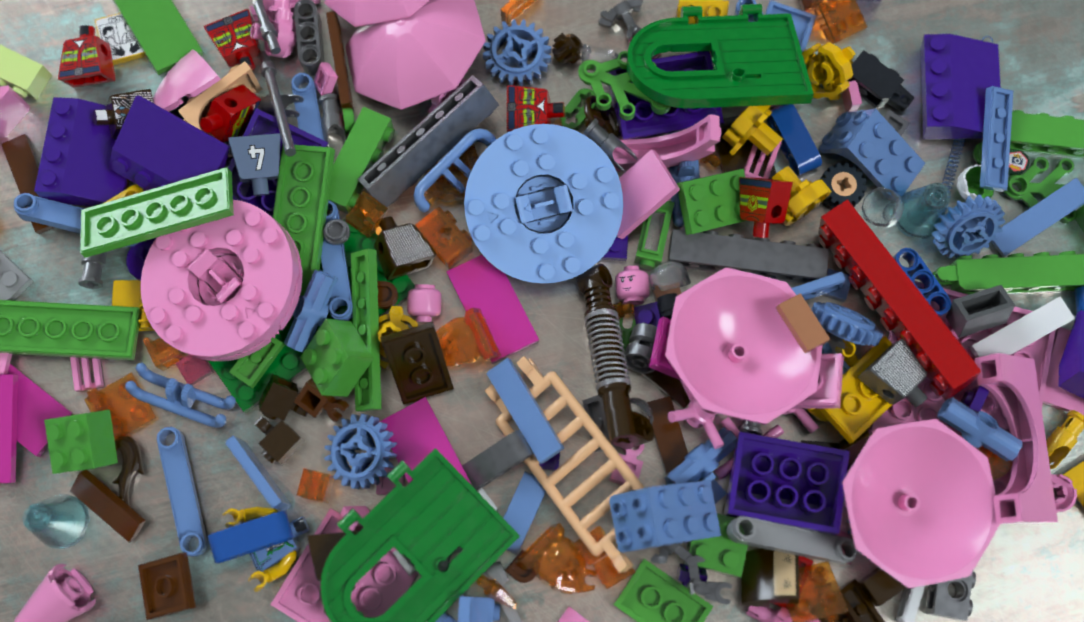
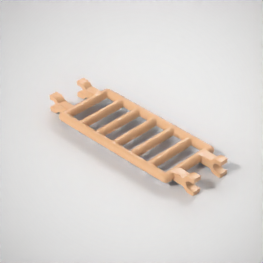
(607, 543)

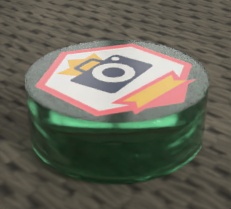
(1018, 162)

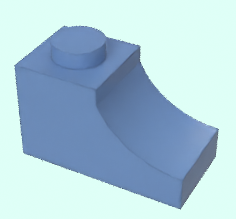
(478, 609)

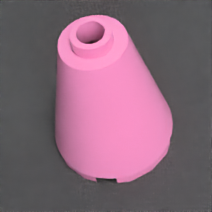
(58, 597)

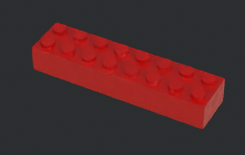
(896, 300)

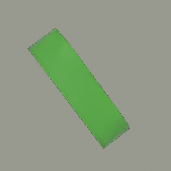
(574, 107)

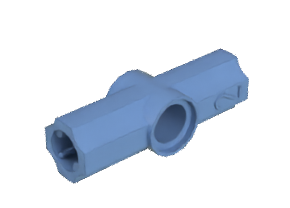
(310, 310)
(980, 429)
(702, 460)

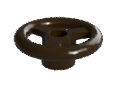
(601, 116)

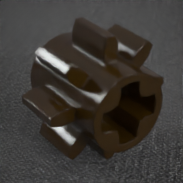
(567, 48)

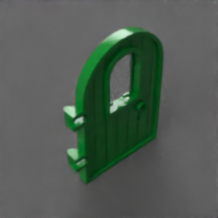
(752, 60)
(426, 526)

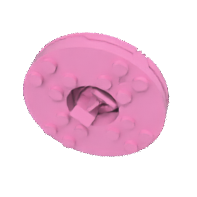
(222, 284)

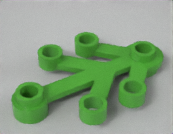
(619, 84)
(1044, 188)

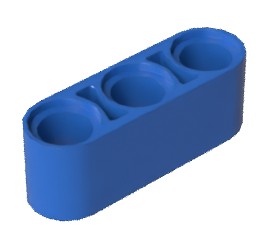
(796, 142)
(918, 270)
(250, 537)

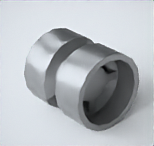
(640, 348)

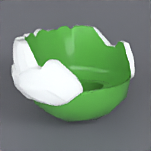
(969, 183)

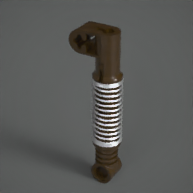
(624, 426)

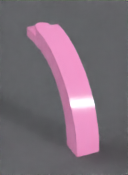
(674, 148)

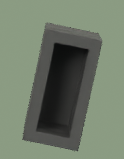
(980, 311)

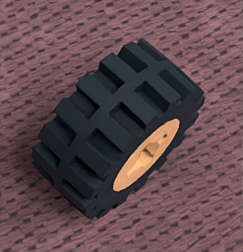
(836, 177)

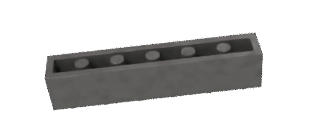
(429, 141)
(758, 256)

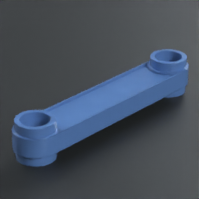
(308, 109)
(49, 213)
(335, 264)
(182, 491)

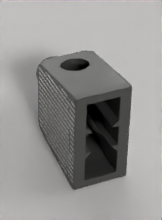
(896, 375)

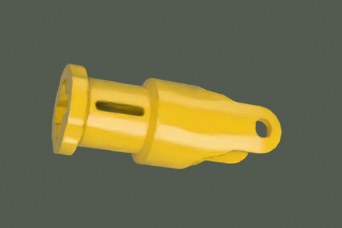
(1064, 438)

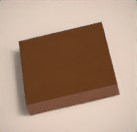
(166, 586)

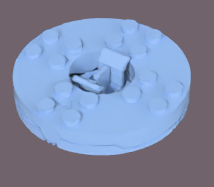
(543, 203)

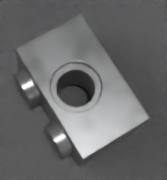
(943, 605)

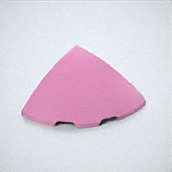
(187, 77)

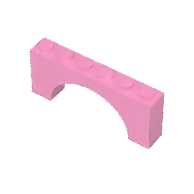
(1030, 489)

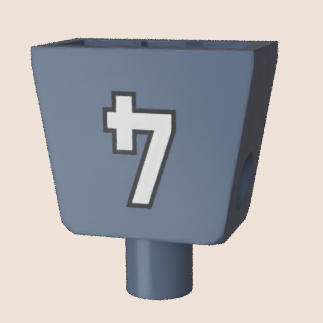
(256, 160)

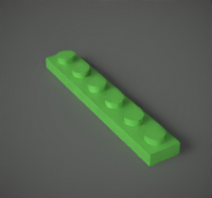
(366, 322)

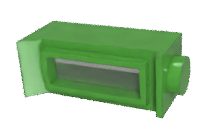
(653, 237)

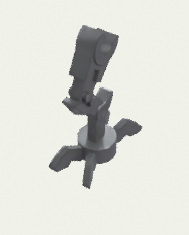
(623, 11)
(710, 590)

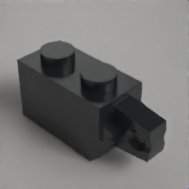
(879, 83)

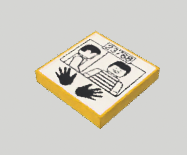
(120, 38)

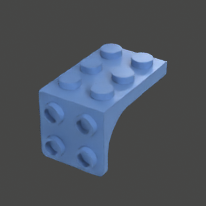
(875, 148)
(664, 515)

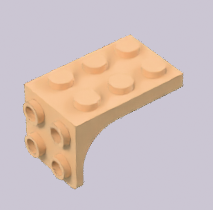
(198, 106)

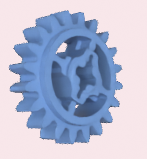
(515, 36)
(968, 227)
(847, 323)
(343, 449)

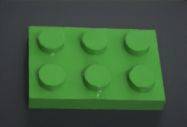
(710, 201)
(660, 598)

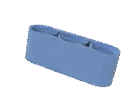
(524, 508)

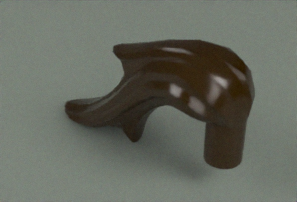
(131, 465)

